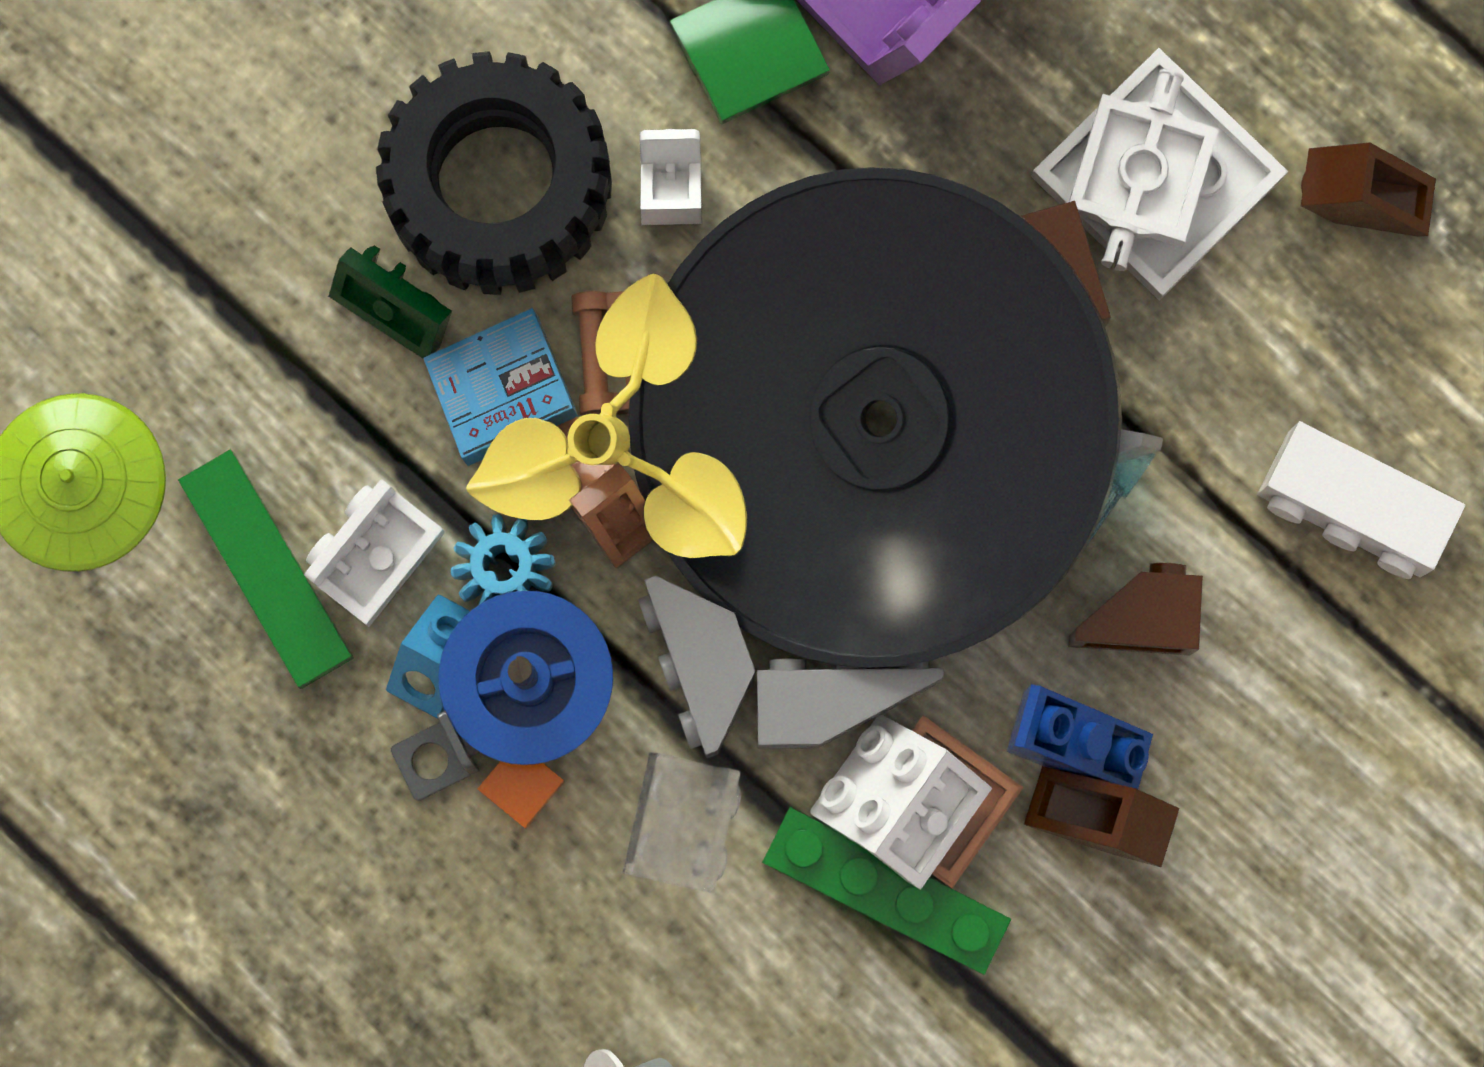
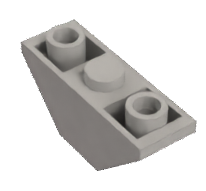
(703, 659)

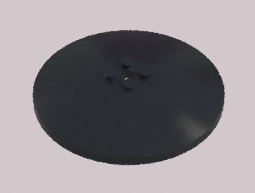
(998, 391)

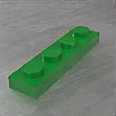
(859, 880)

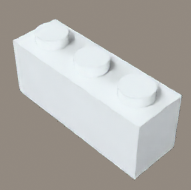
(1360, 502)

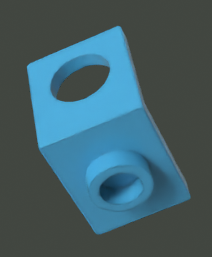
(422, 653)

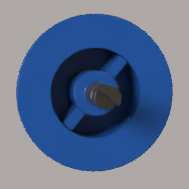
(525, 677)

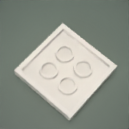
(1234, 182)

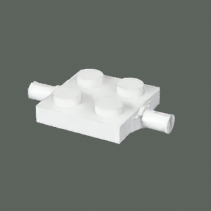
(1143, 170)

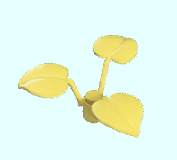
(530, 461)

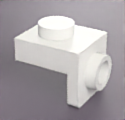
(670, 177)

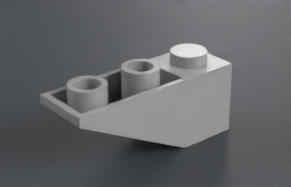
(817, 706)

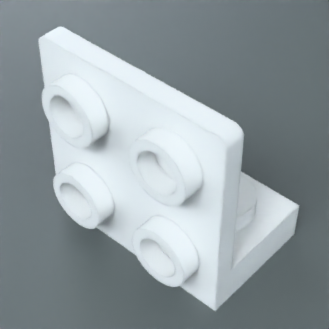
(901, 799)

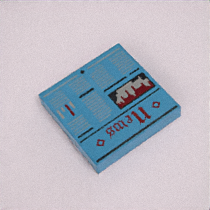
(498, 380)

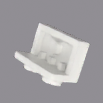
(372, 551)

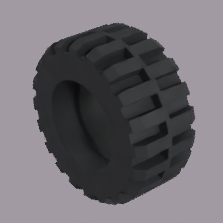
(478, 99)

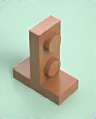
(610, 508)

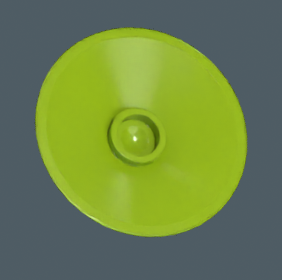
(78, 482)

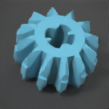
(493, 545)

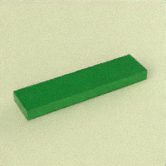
(265, 569)

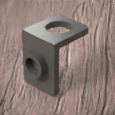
(459, 753)

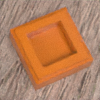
(521, 789)

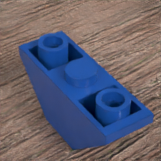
(1078, 739)

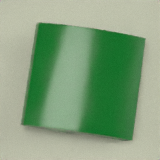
(748, 52)

